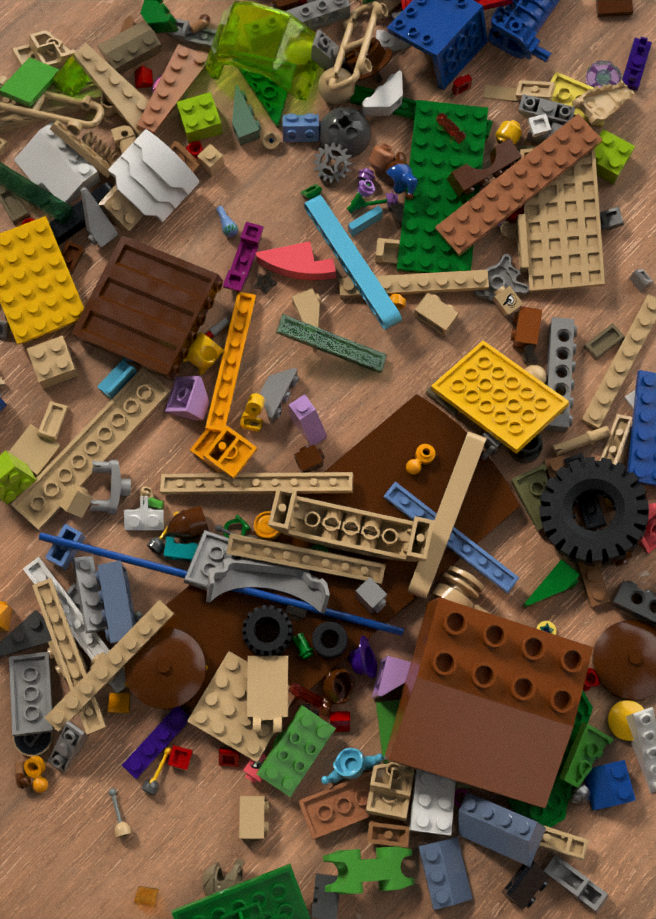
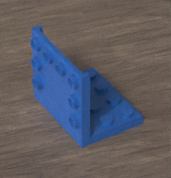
(444, 30)

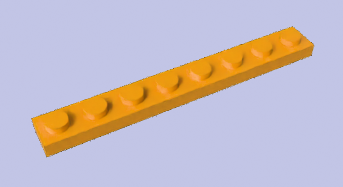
(230, 362)

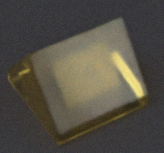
(146, 896)

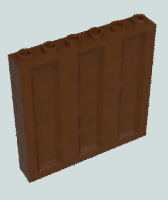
(147, 307)

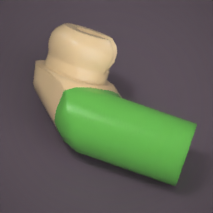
(152, 502)

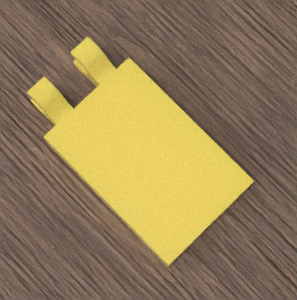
(568, 90)

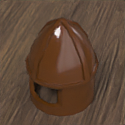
(188, 524)

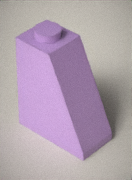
(307, 420)

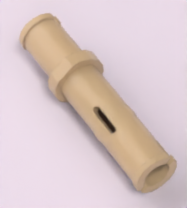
(582, 440)

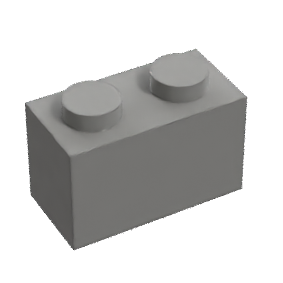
(371, 596)

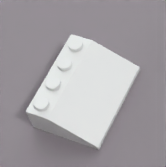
(56, 165)

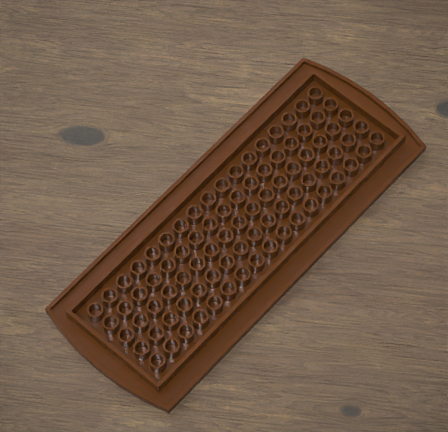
(376, 466)

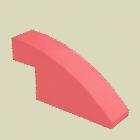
(297, 262)

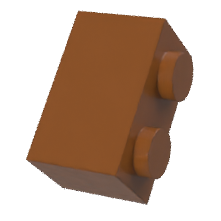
(527, 327)

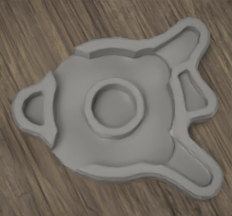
(503, 275)

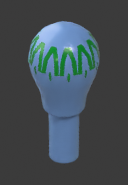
(229, 227)

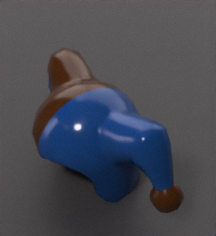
(402, 176)

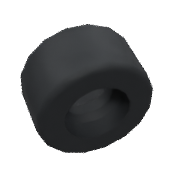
(336, 629)

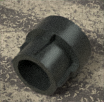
(530, 455)

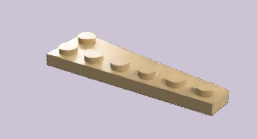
(117, 89)

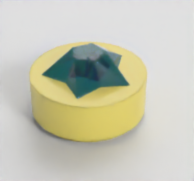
(547, 626)

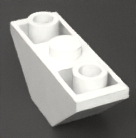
(385, 98)

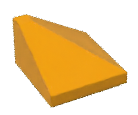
(119, 703)

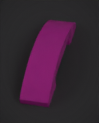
(244, 257)

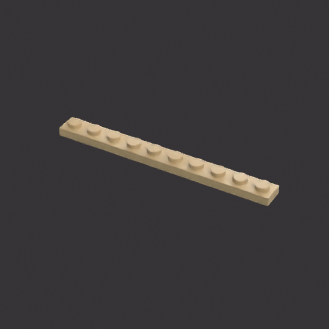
(256, 483)

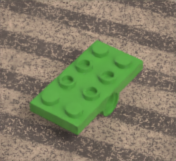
(295, 750)

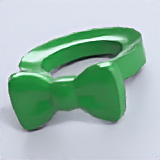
(246, 527)

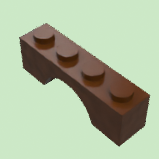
(466, 178)

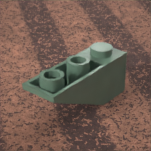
(243, 123)

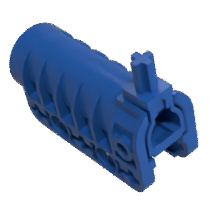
(520, 27)

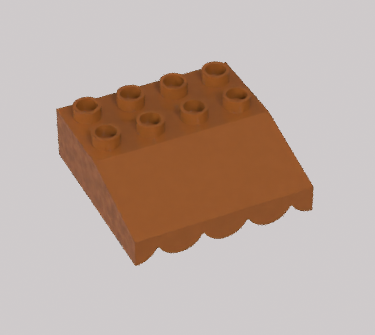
(488, 702)

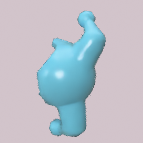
(351, 765)

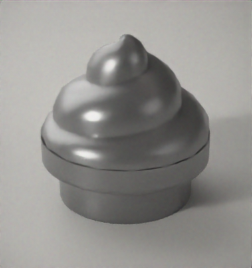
(580, 795)

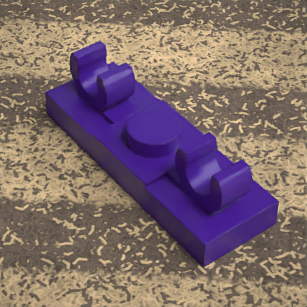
(636, 62)

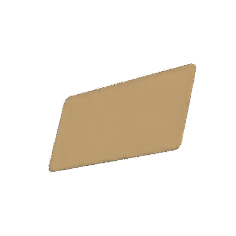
(500, 92)

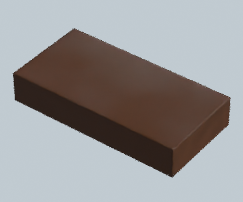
(614, 8)

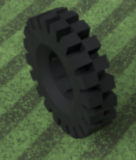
(586, 479)

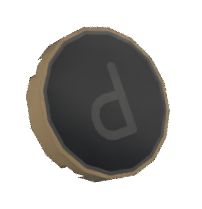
(33, 744)

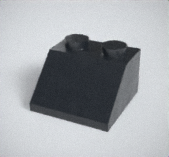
(525, 885)

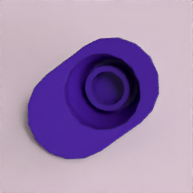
(363, 659)

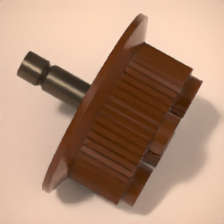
(377, 55)

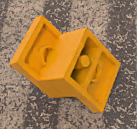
(224, 451)

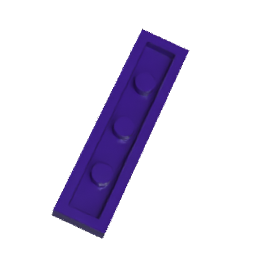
(156, 742)

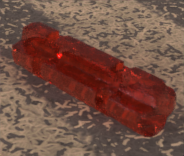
(451, 127)
(306, 695)

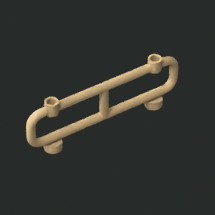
(363, 64)
(73, 125)

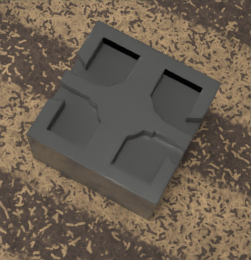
(324, 903)

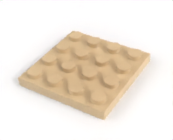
(224, 710)

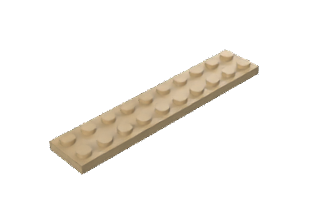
(94, 443)

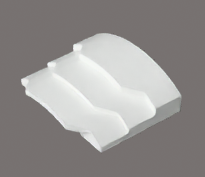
(152, 176)

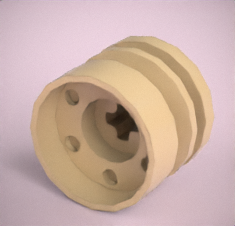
(459, 587)

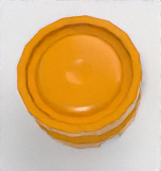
(262, 529)

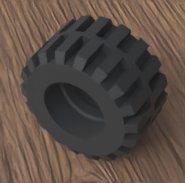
(267, 614)

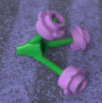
(366, 189)

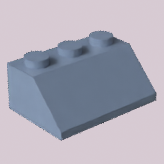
(445, 873)

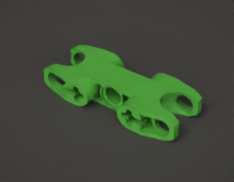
(354, 871)

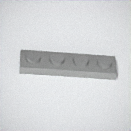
(88, 594)

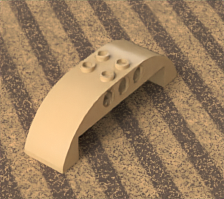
(350, 528)

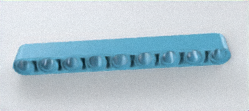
(353, 262)

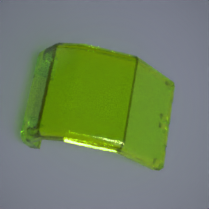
(266, 44)

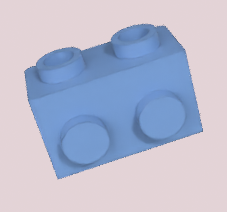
(301, 128)

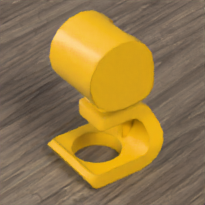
(252, 409)

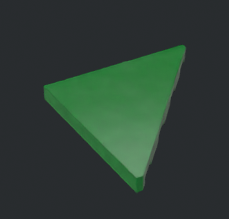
(268, 93)

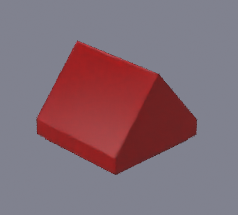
(143, 77)
(340, 721)
(229, 757)

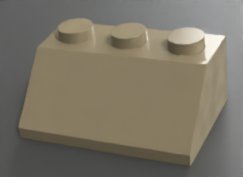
(130, 47)

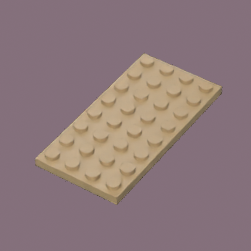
(565, 231)

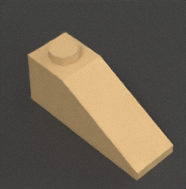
(308, 307)

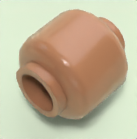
(381, 157)

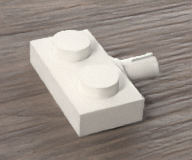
(144, 517)

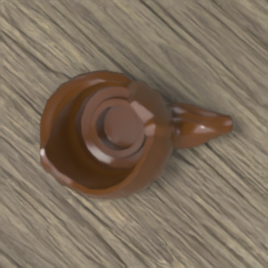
(336, 688)

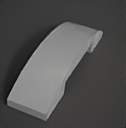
(202, 38)

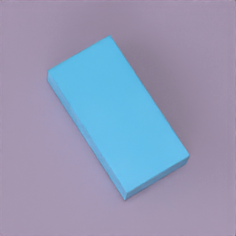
(365, 221)

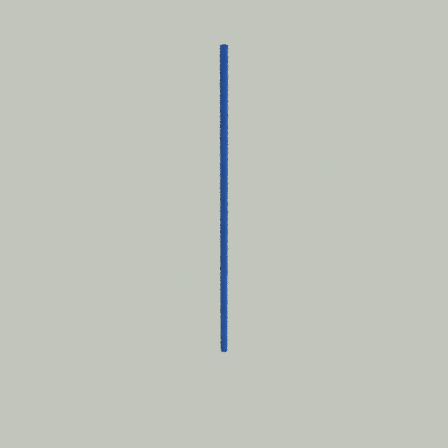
(247, 591)

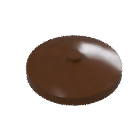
(627, 659)
(167, 670)

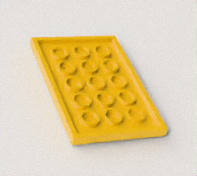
(35, 282)
(500, 396)

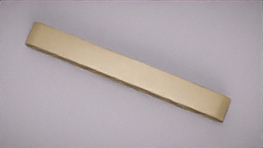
(447, 514)

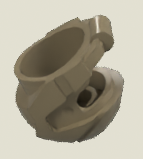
(214, 881)

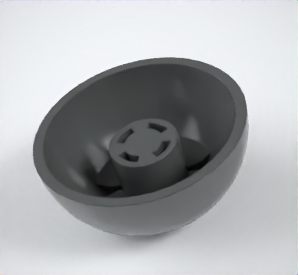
(347, 128)

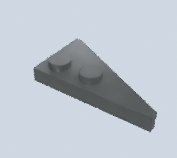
(26, 635)

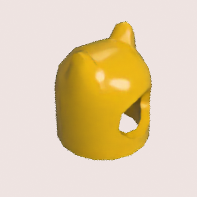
(203, 353)

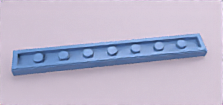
(457, 543)

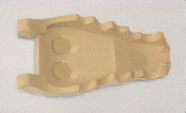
(602, 102)

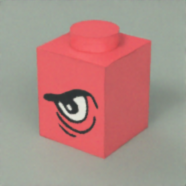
(252, 768)

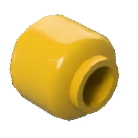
(507, 130)

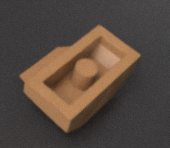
(388, 832)

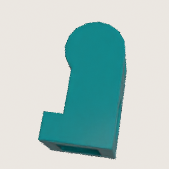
(178, 551)

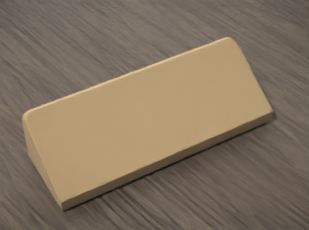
(619, 442)

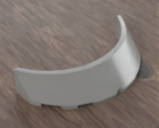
(263, 574)

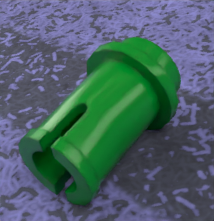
(303, 646)

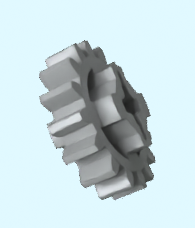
(328, 152)

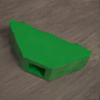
(157, 16)

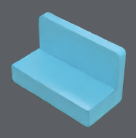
(117, 379)

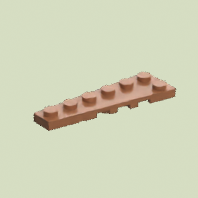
(176, 80)

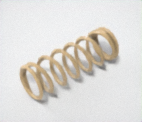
(90, 138)

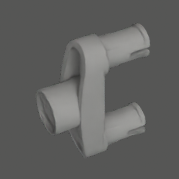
(119, 486)

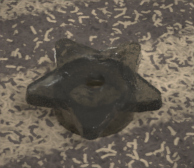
(269, 282)

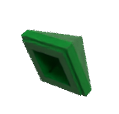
(312, 191)

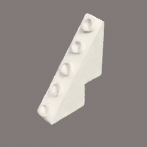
(644, 744)

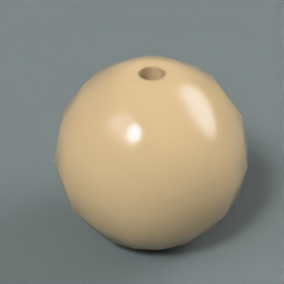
(339, 96)

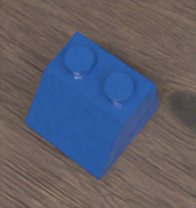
(609, 785)

